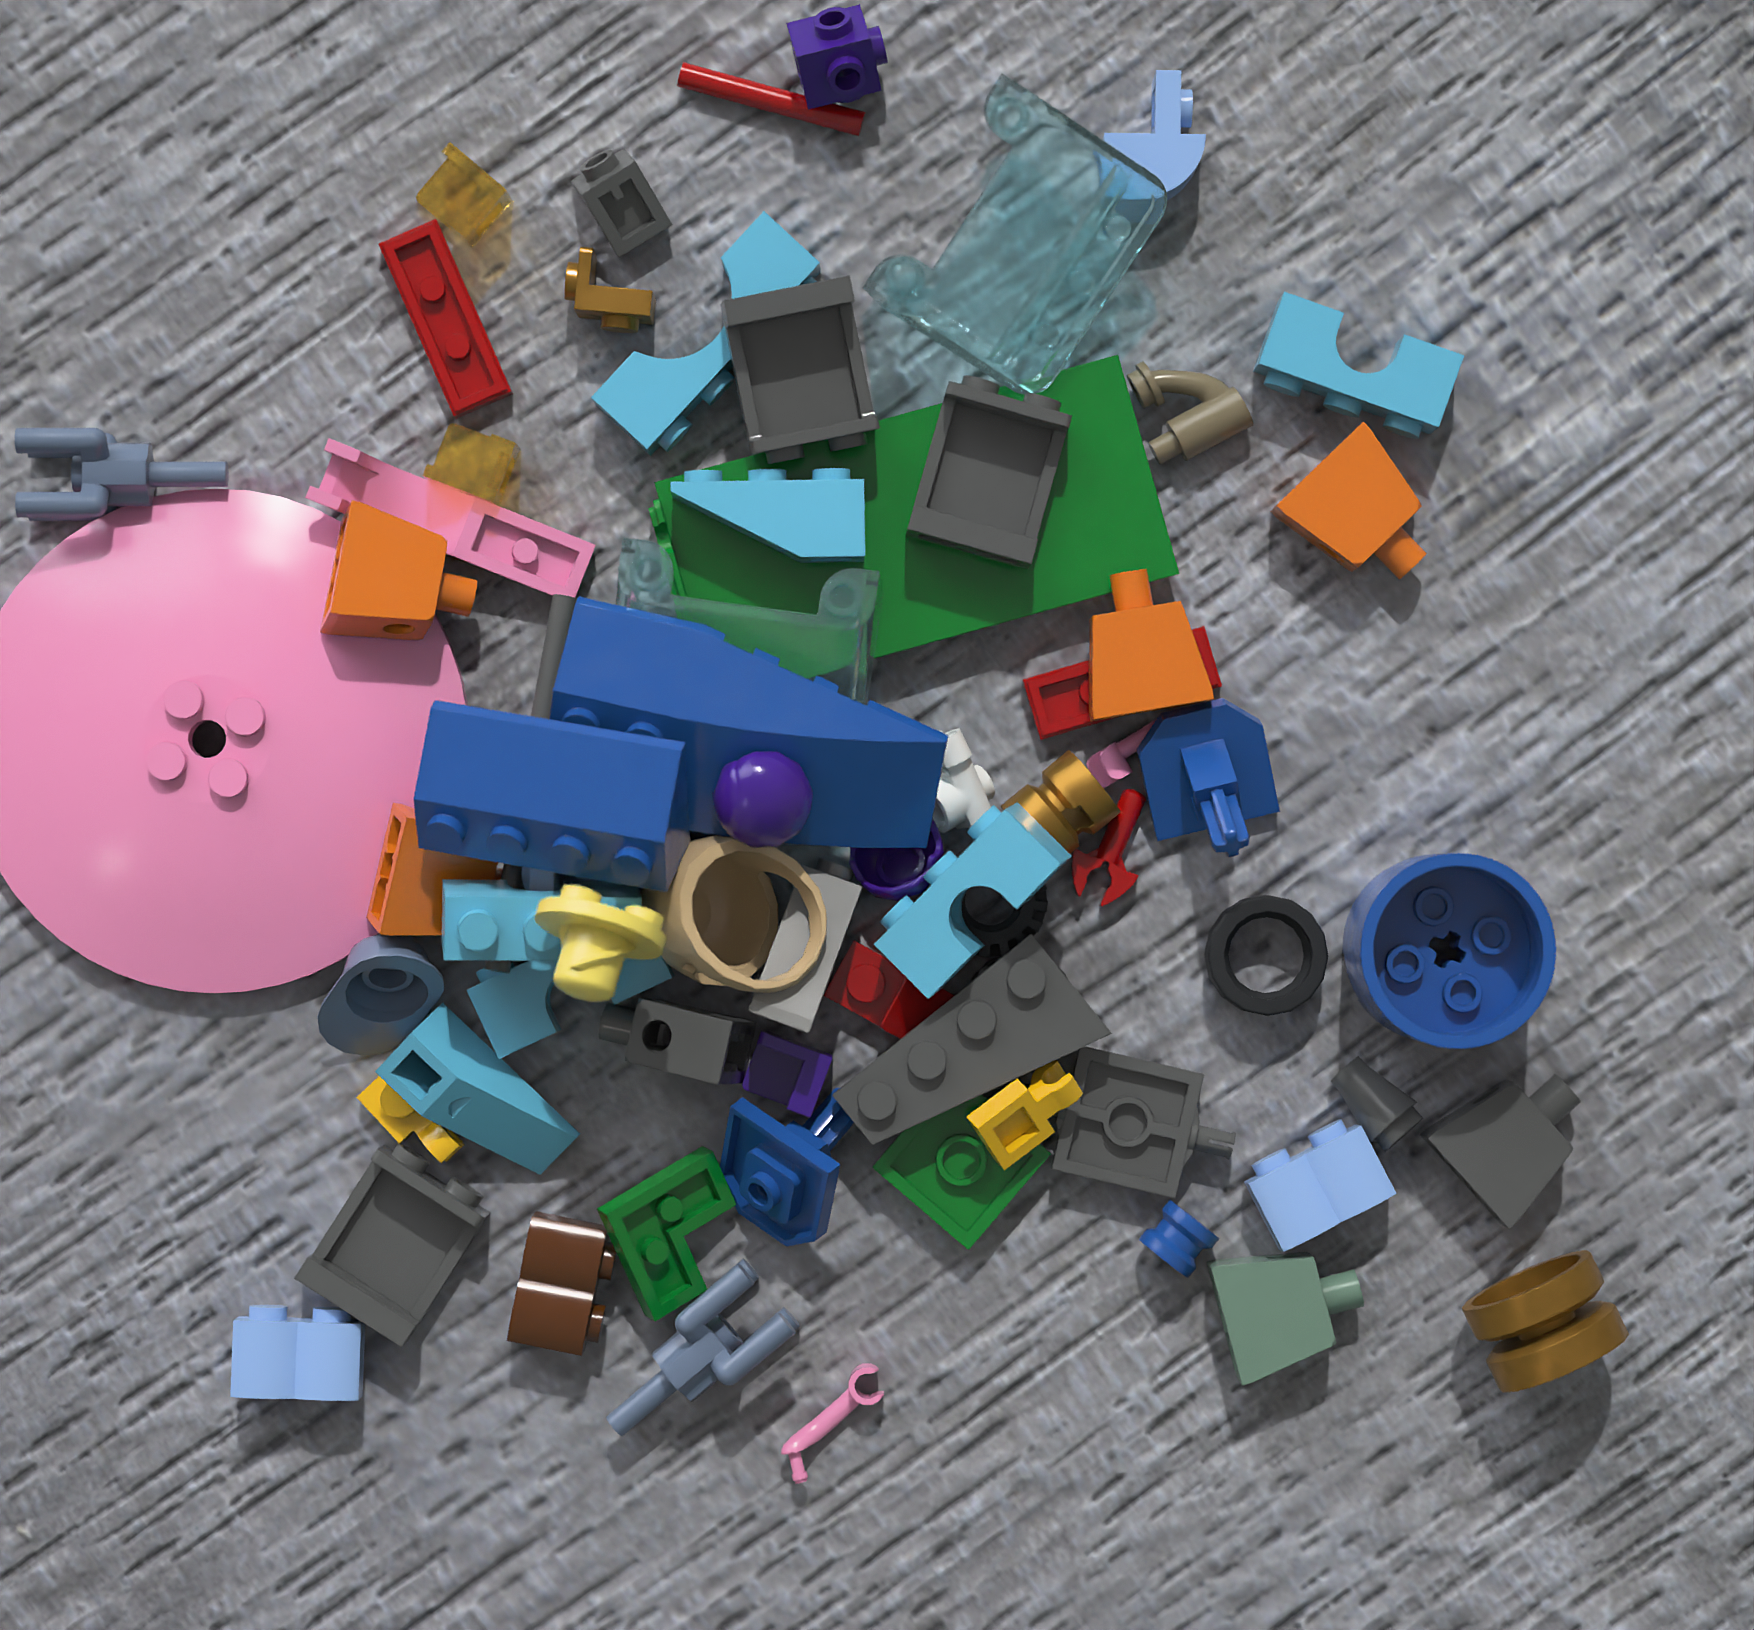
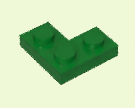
(650, 1228)

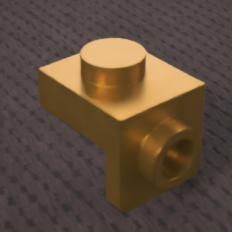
(616, 307)

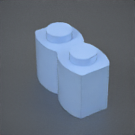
(1319, 1185)
(297, 1356)

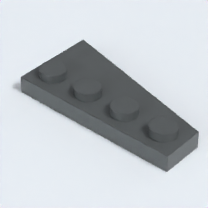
(984, 1036)

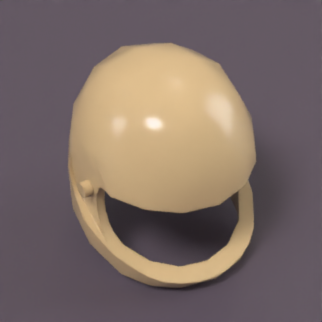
(726, 914)

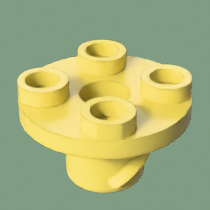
(597, 940)

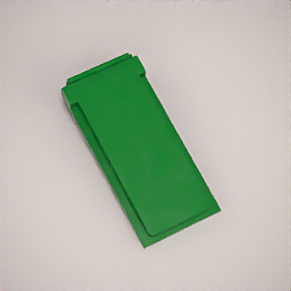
(1094, 525)

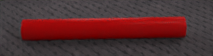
(769, 99)

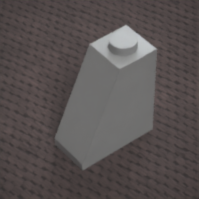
(800, 1003)

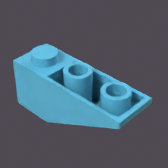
(795, 517)
(468, 1090)

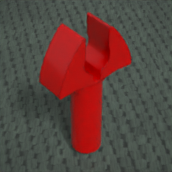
(1111, 850)

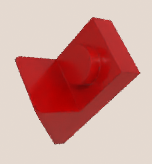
(881, 992)

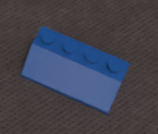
(552, 796)

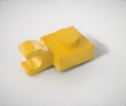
(1017, 1116)
(403, 1121)

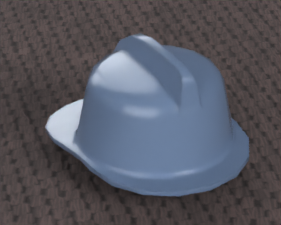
(379, 995)

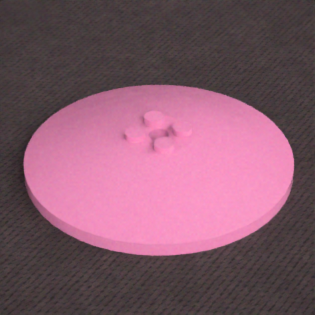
(108, 814)

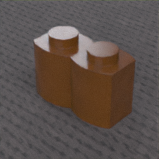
(560, 1284)

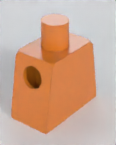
(1355, 506)
(390, 578)
(1142, 654)
(410, 879)

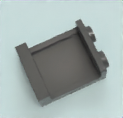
(799, 368)
(989, 472)
(394, 1243)

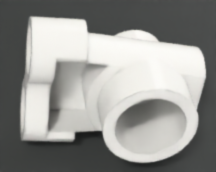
(962, 788)

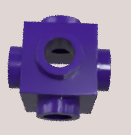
(836, 56)

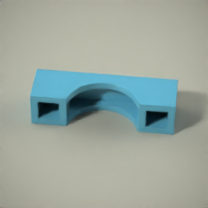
(655, 395)

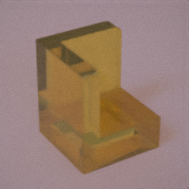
(463, 196)
(474, 463)

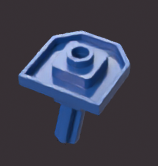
(1207, 773)
(782, 1172)

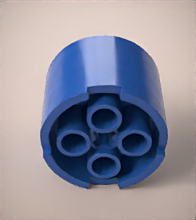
(1495, 927)

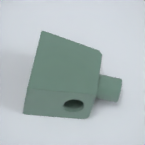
(1278, 1309)

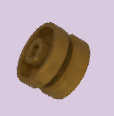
(1545, 1321)

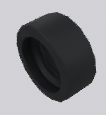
(1313, 948)

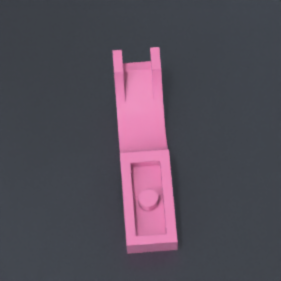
(473, 527)

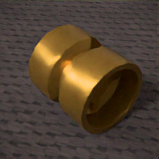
(1067, 801)

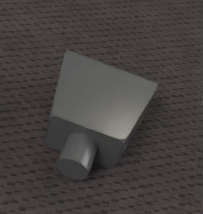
(702, 1041)
(1506, 1144)

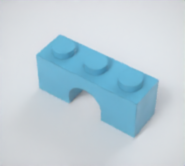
(1304, 355)
(498, 923)
(929, 935)
(518, 1004)

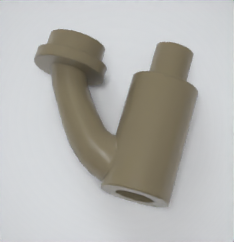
(1199, 428)

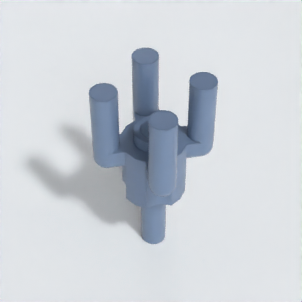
(103, 474)
(705, 1349)

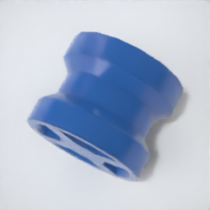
(1178, 1238)

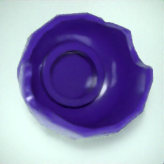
(762, 799)
(896, 871)

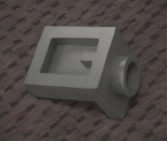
(620, 200)

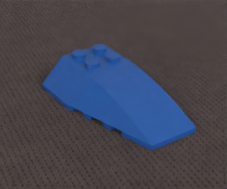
(680, 682)

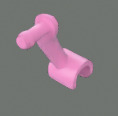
(1110, 763)
(828, 1420)

